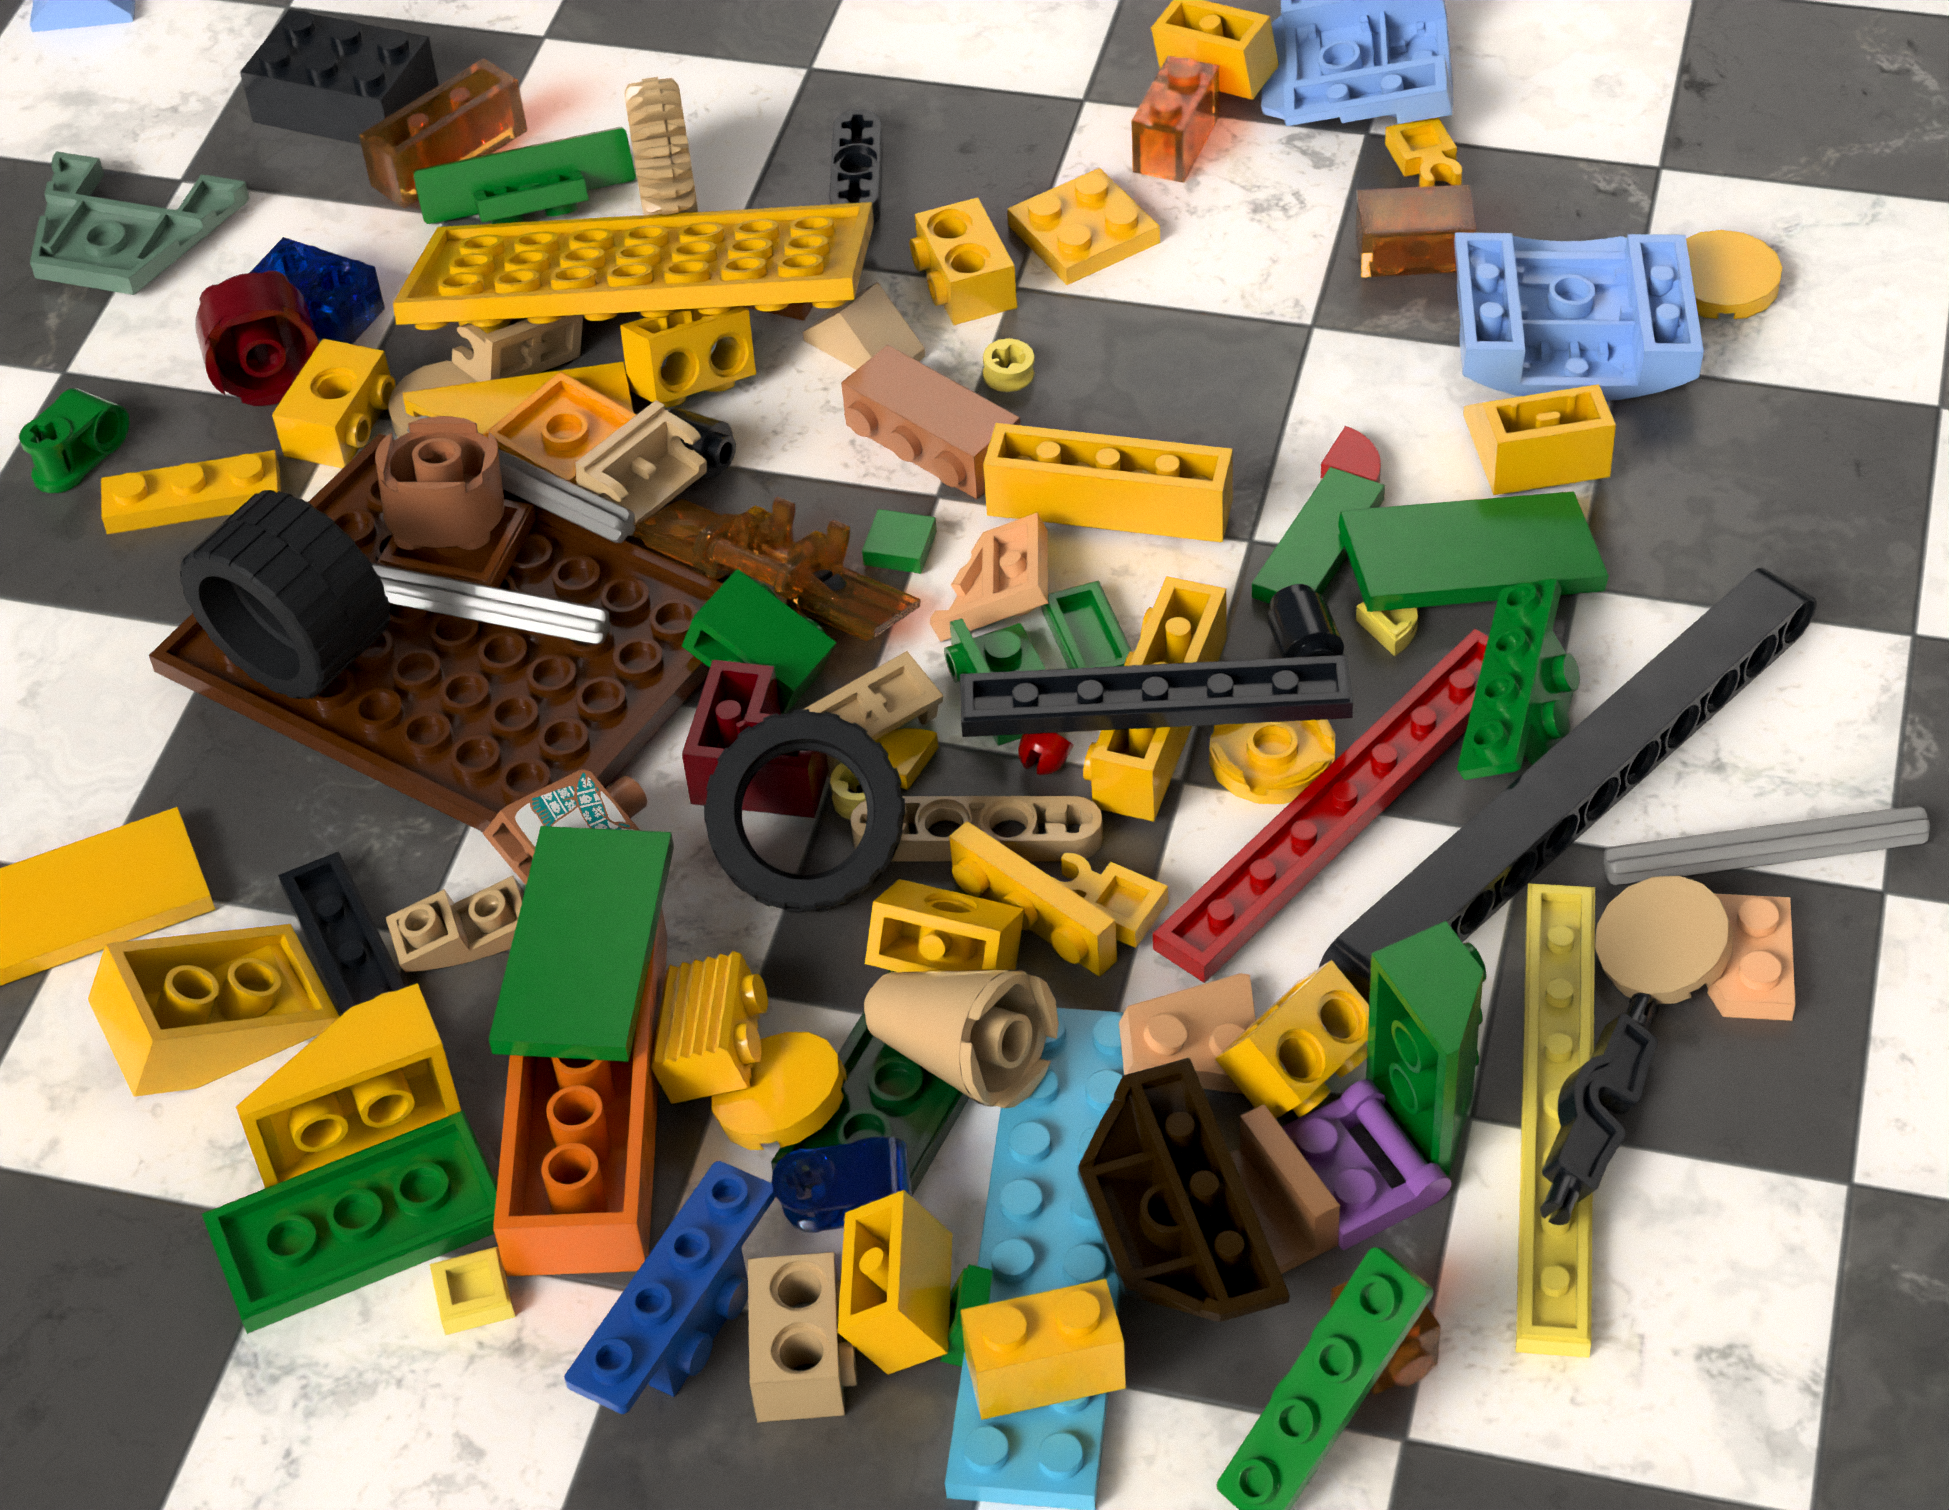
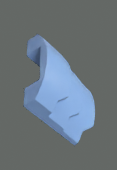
(1360, 61)
(1577, 313)

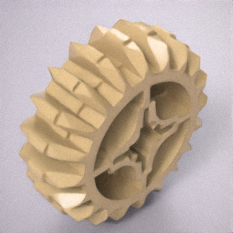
(660, 147)

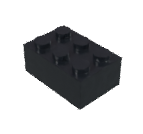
(335, 75)

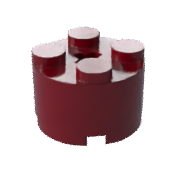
(254, 336)

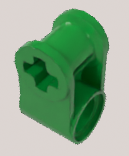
(74, 434)

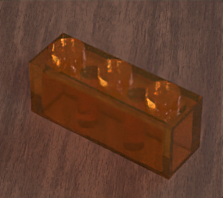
(450, 123)

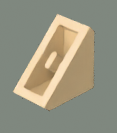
(863, 328)

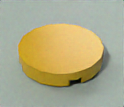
(1732, 273)
(1271, 758)
(790, 1093)

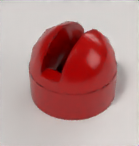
(1049, 747)

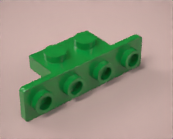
(525, 179)
(1521, 686)
(1326, 1384)

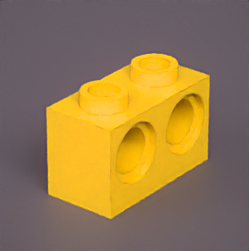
(964, 261)
(688, 343)
(1296, 1036)

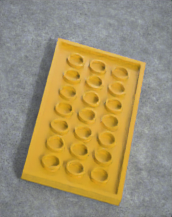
(638, 265)

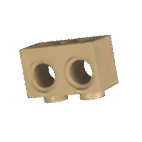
(792, 1337)

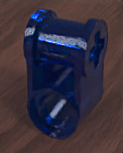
(844, 1177)

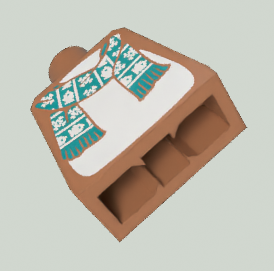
(569, 802)

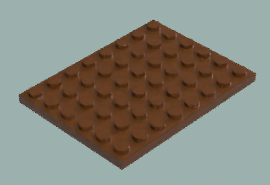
(475, 707)

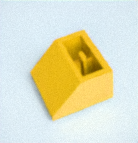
(1543, 438)

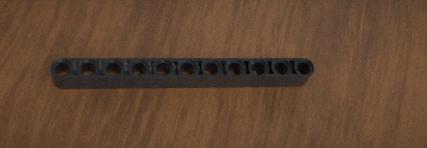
(1584, 773)

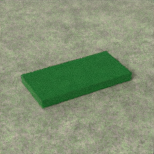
(1469, 549)
(582, 944)
(354, 1221)

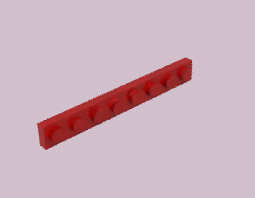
(1324, 817)

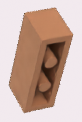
(923, 417)

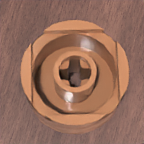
(440, 484)

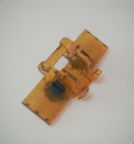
(763, 547)

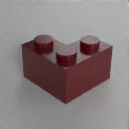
(730, 701)

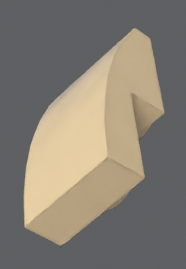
(447, 933)

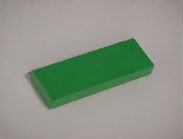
(1313, 544)

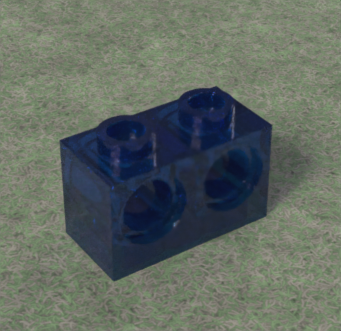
(339, 291)

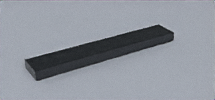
(1156, 696)

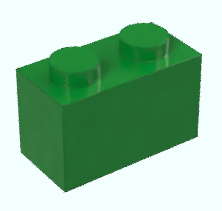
(754, 627)

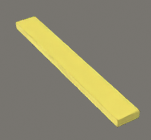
(1557, 1040)

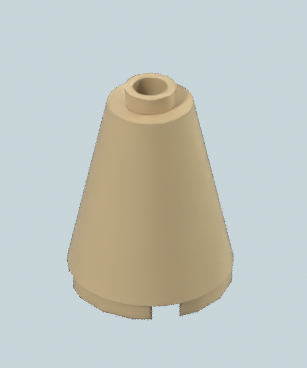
(968, 1028)

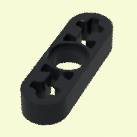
(847, 155)

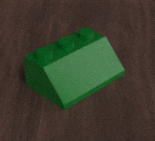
(1426, 1036)

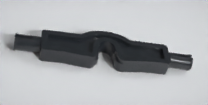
(1588, 1131)

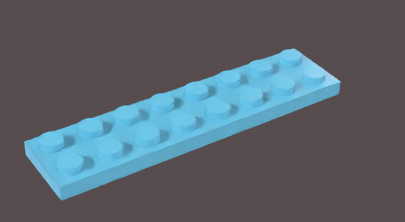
(1037, 1241)

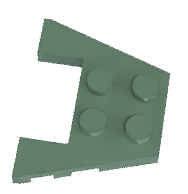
(120, 242)

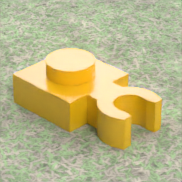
(1425, 150)
(1120, 893)

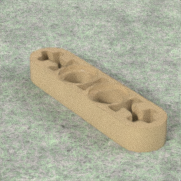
(985, 813)

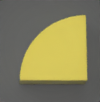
(1389, 627)

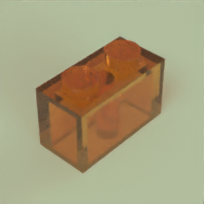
(1175, 119)
(1411, 229)

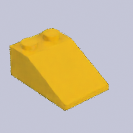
(205, 1004)
(351, 1088)

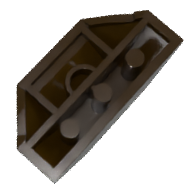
(1176, 1201)

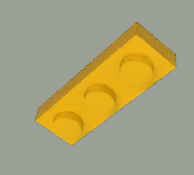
(186, 491)
(1051, 911)

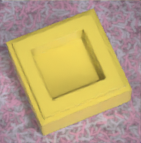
(472, 1290)

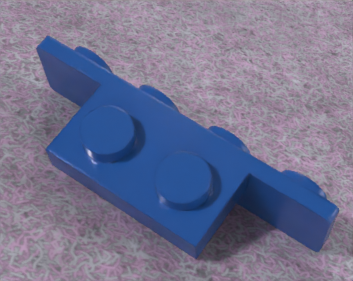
(677, 1297)

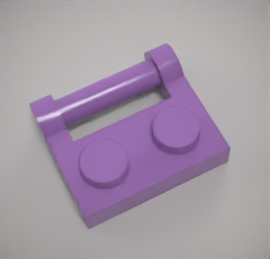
(1356, 1184)

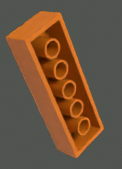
(581, 1154)

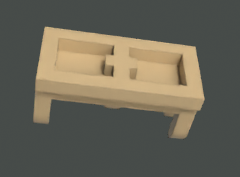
(518, 348)
(643, 462)
(883, 699)

